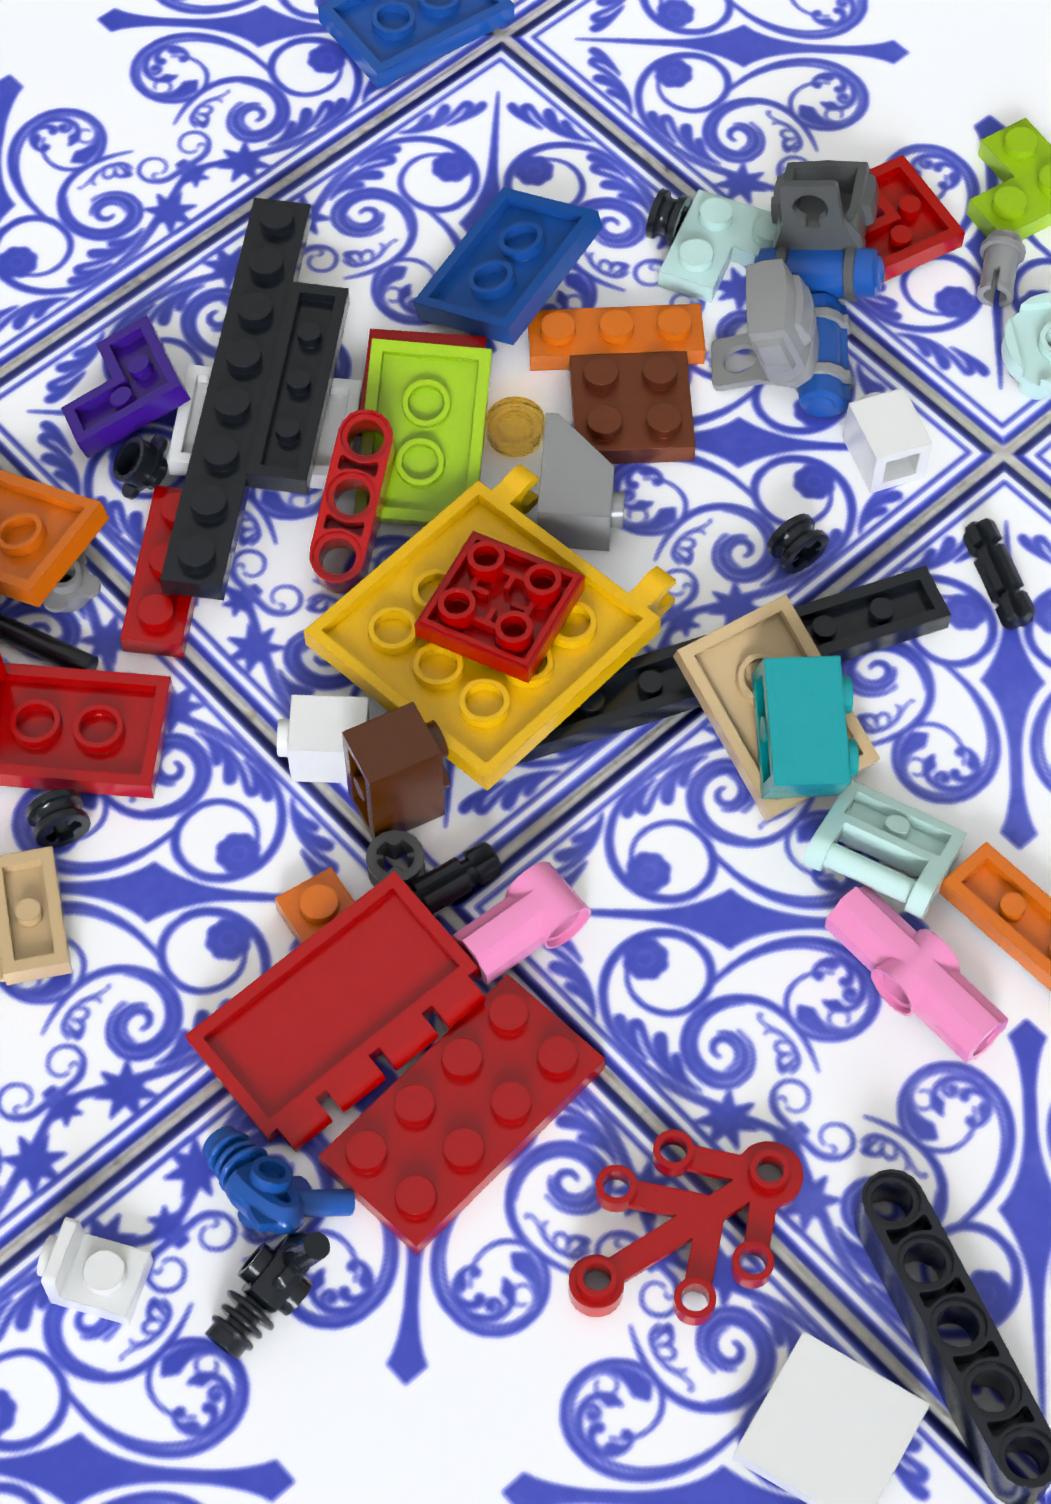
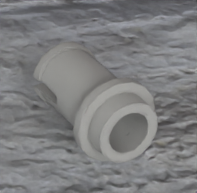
(1001, 257)

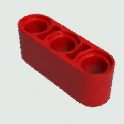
(345, 473)

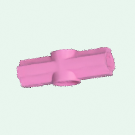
(916, 973)

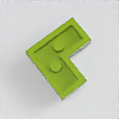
(1023, 164)

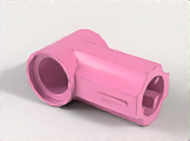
(535, 913)

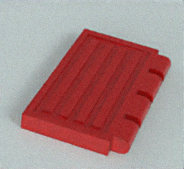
(335, 1008)

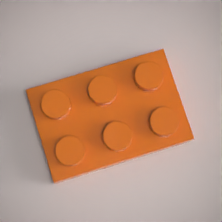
(41, 535)

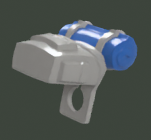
(796, 339)

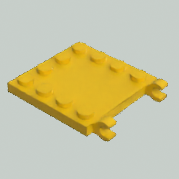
(481, 711)

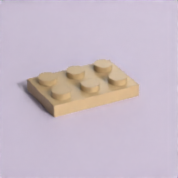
(721, 679)

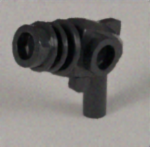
(272, 1283)

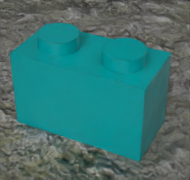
(803, 727)

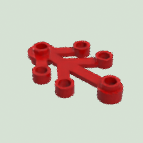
(694, 1219)

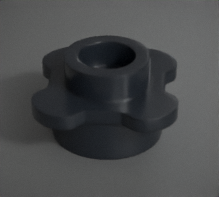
(140, 465)

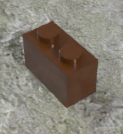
(396, 770)

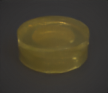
(515, 426)

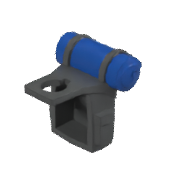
(823, 227)

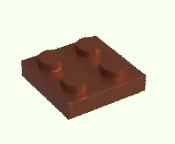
(634, 406)

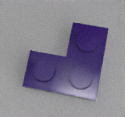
(140, 389)

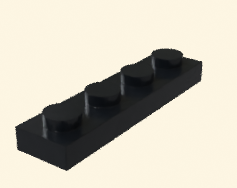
(298, 388)

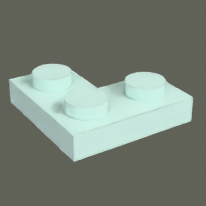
(709, 240)

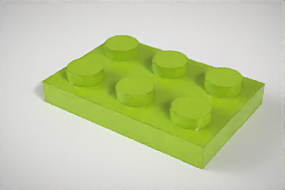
(438, 422)

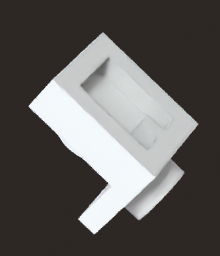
(93, 1273)

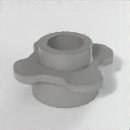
(76, 592)

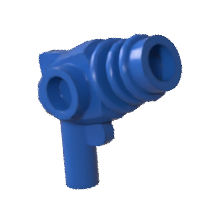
(265, 1186)

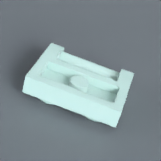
(892, 834)

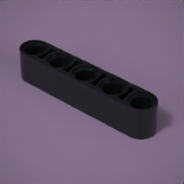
(954, 1368)

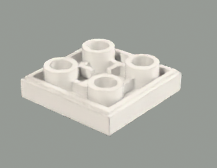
(830, 1428)

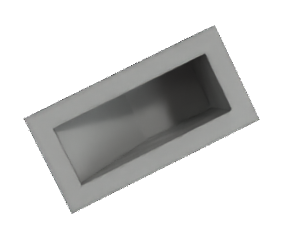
(576, 489)

